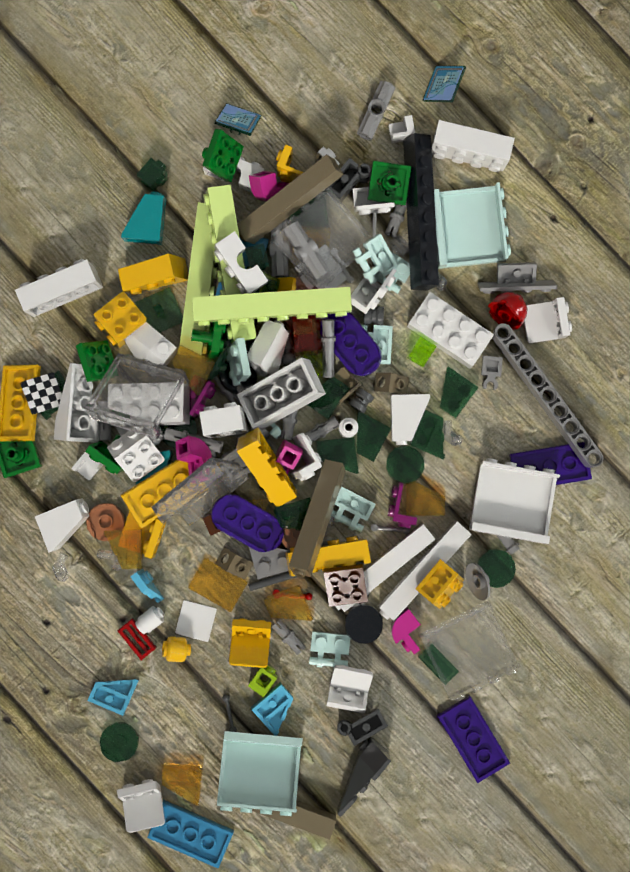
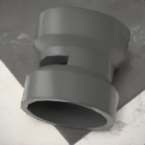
(375, 316)
(357, 403)

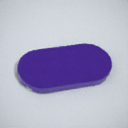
(354, 345)
(247, 523)

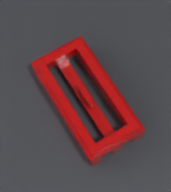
(147, 651)

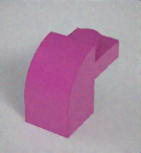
(265, 185)
(192, 451)
(288, 455)
(402, 627)

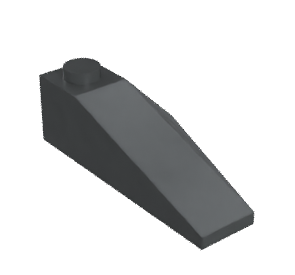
(369, 765)

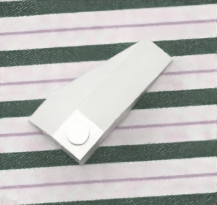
(151, 345)
(72, 419)

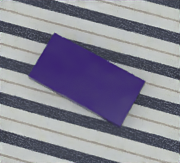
(556, 458)
(473, 739)

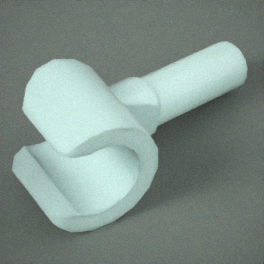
(276, 431)

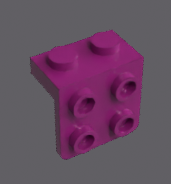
(197, 403)
(403, 520)

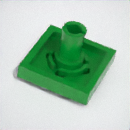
(219, 153)
(398, 194)
(213, 339)
(95, 359)
(99, 453)
(15, 455)

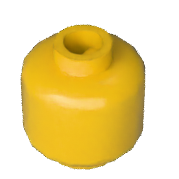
(176, 649)

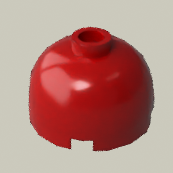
(508, 309)

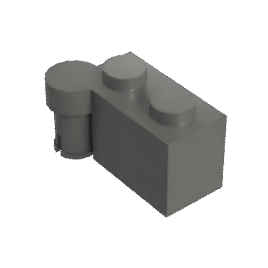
(351, 177)
(363, 727)

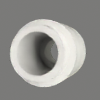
(343, 432)
(150, 620)

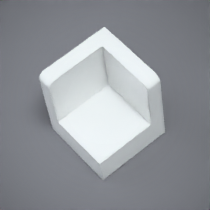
(401, 130)
(87, 466)

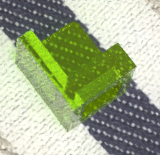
(421, 352)
(316, 361)

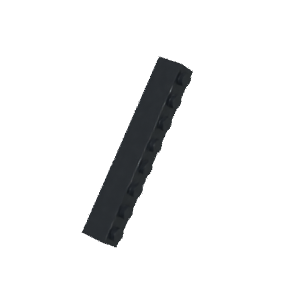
(421, 213)

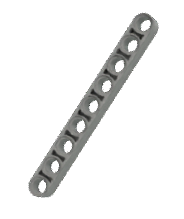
(555, 401)

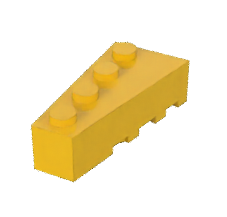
(263, 465)
(338, 554)

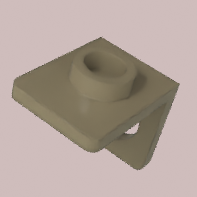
(348, 379)
(393, 383)
(235, 565)

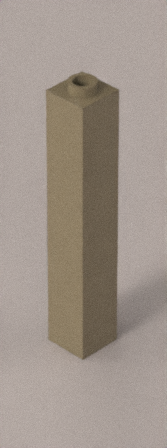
(289, 199)
(317, 519)
(308, 819)

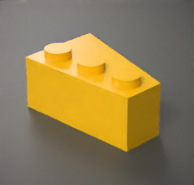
(153, 274)

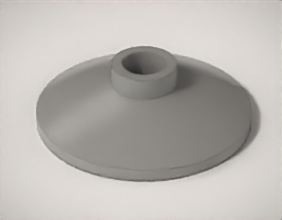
(478, 581)

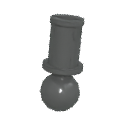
(288, 356)

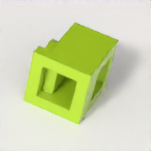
(261, 686)

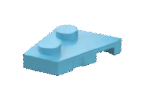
(143, 580)
(113, 694)
(273, 707)

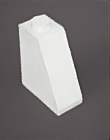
(268, 348)
(406, 415)
(61, 523)

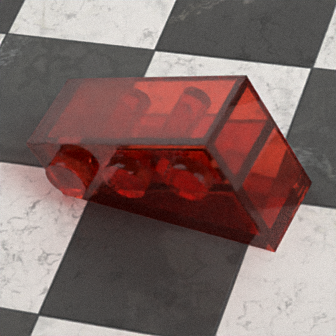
(306, 336)

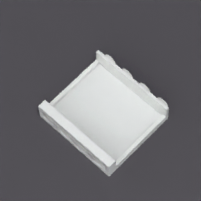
(513, 501)

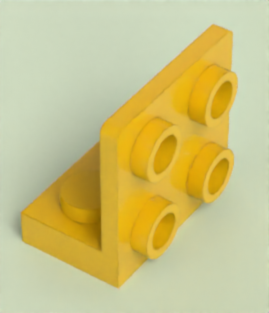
(150, 534)
(440, 584)

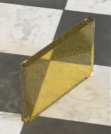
(217, 585)

